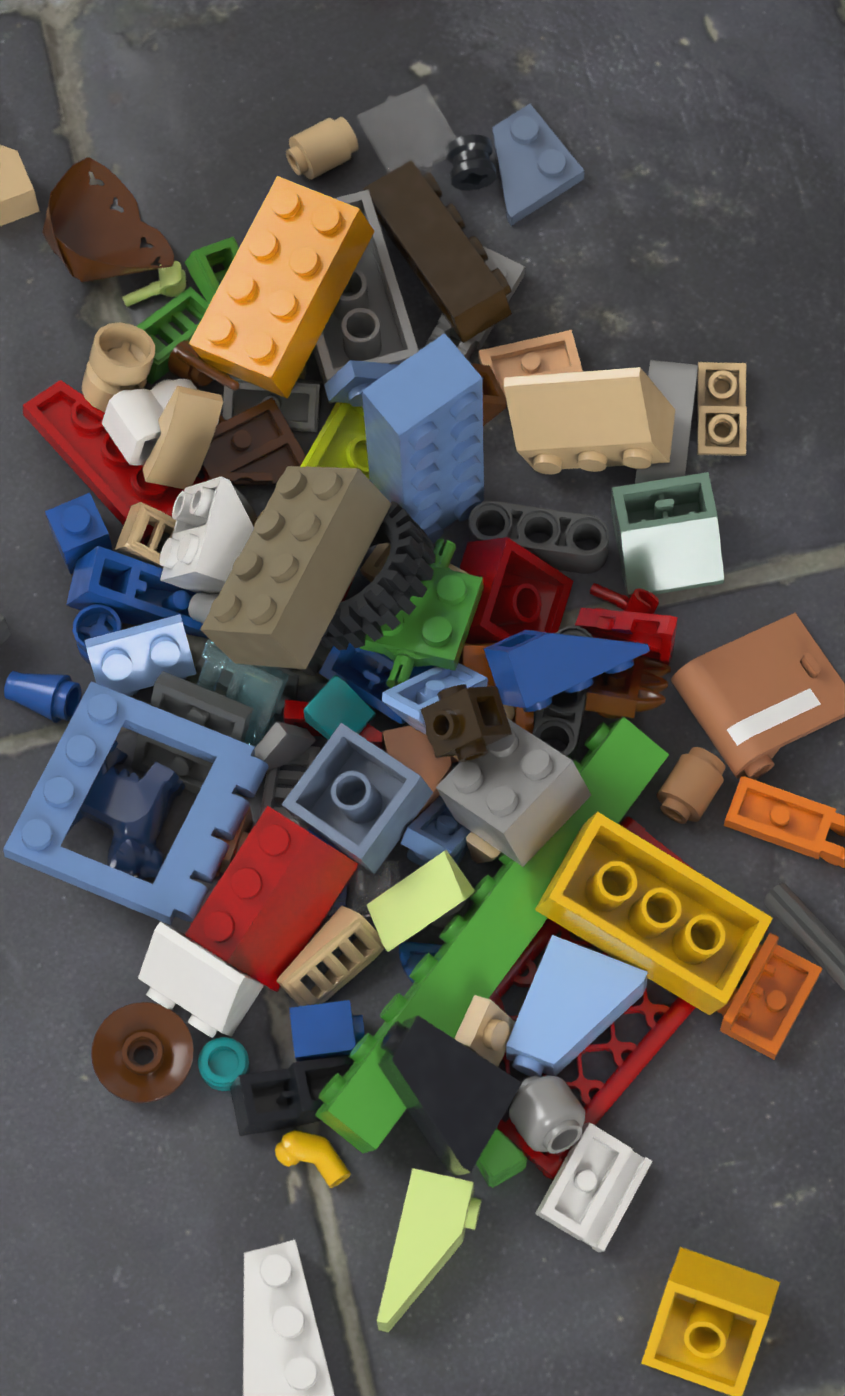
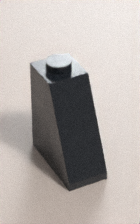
(446, 1090)

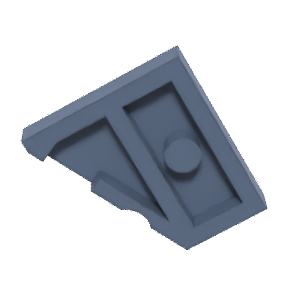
(531, 163)

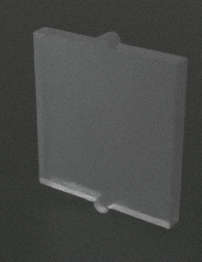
(408, 130)

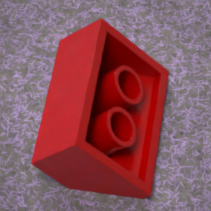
(271, 898)

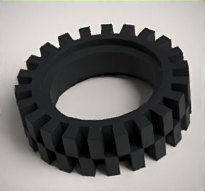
(390, 589)

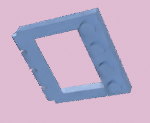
(71, 773)

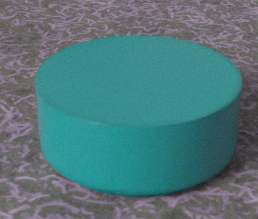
(223, 1062)

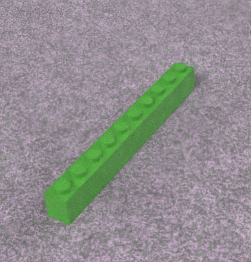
(487, 939)

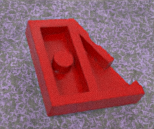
(644, 628)

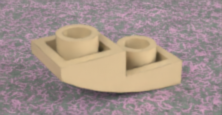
(721, 409)
(185, 437)

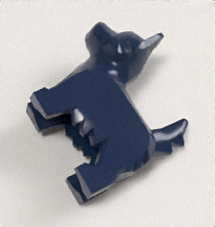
(133, 811)

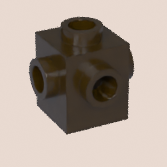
(465, 721)

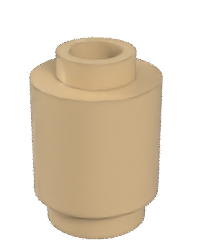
(321, 147)

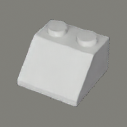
(197, 981)

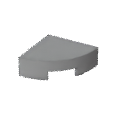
(283, 744)

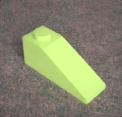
(428, 1234)

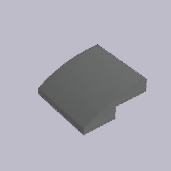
(197, 706)

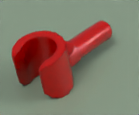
(640, 601)

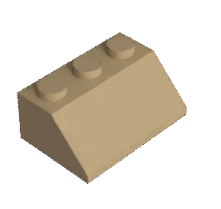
(589, 420)

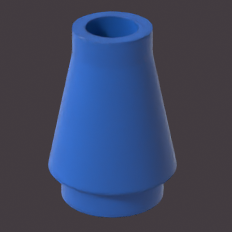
(46, 694)

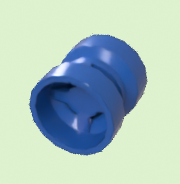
(94, 622)

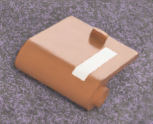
(762, 694)

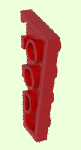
(84, 444)

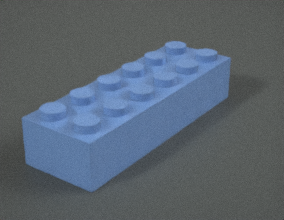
(428, 436)

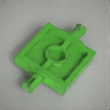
(438, 624)

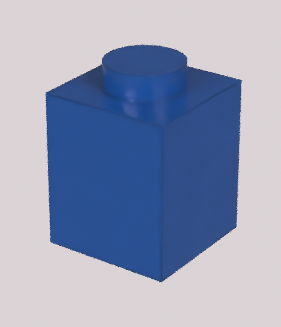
(77, 529)
(325, 1030)

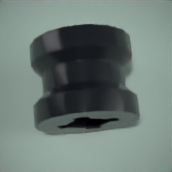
(471, 162)

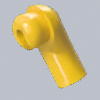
(312, 1149)

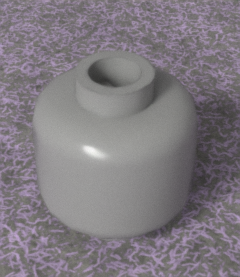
(547, 1114)

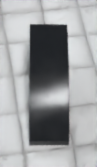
(284, 1096)

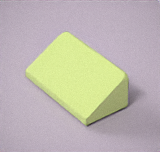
(419, 900)

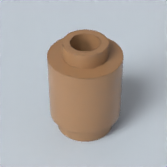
(691, 785)

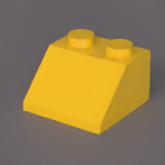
(710, 1322)

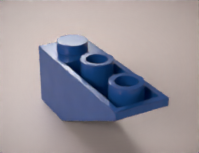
(542, 664)

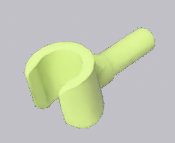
(170, 284)

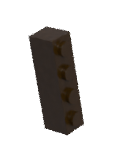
(439, 251)

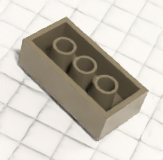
(296, 566)

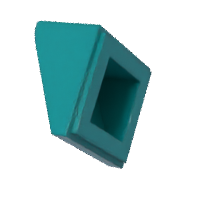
(336, 705)

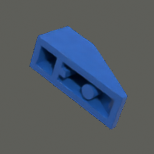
(129, 589)

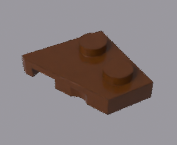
(253, 447)

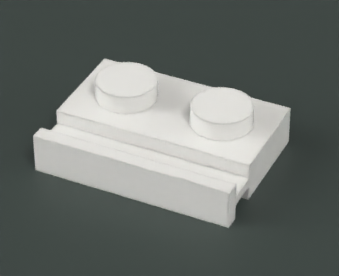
(593, 1187)

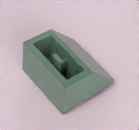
(667, 534)

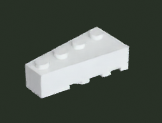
(280, 1327)

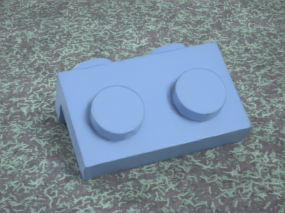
(139, 654)

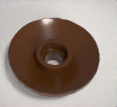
(135, 1029)

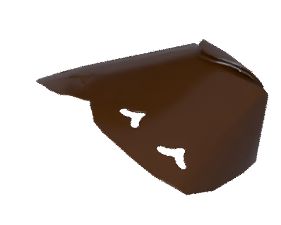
(97, 239)

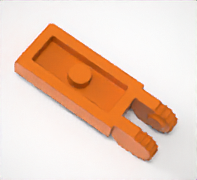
(786, 820)

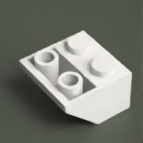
(206, 537)

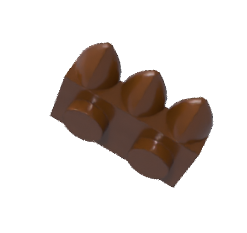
(629, 690)

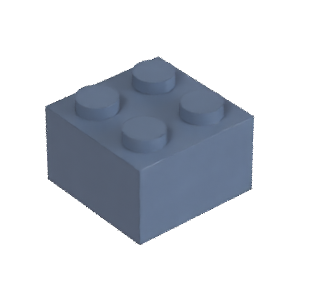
(357, 798)

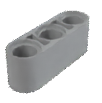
(678, 385)

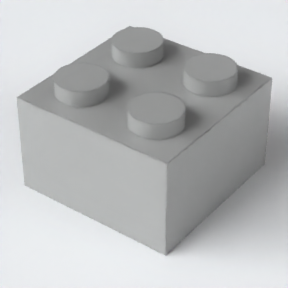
(515, 794)

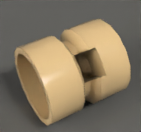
(117, 362)

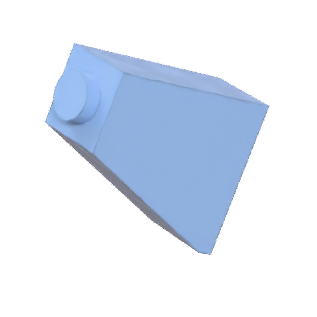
(569, 1006)

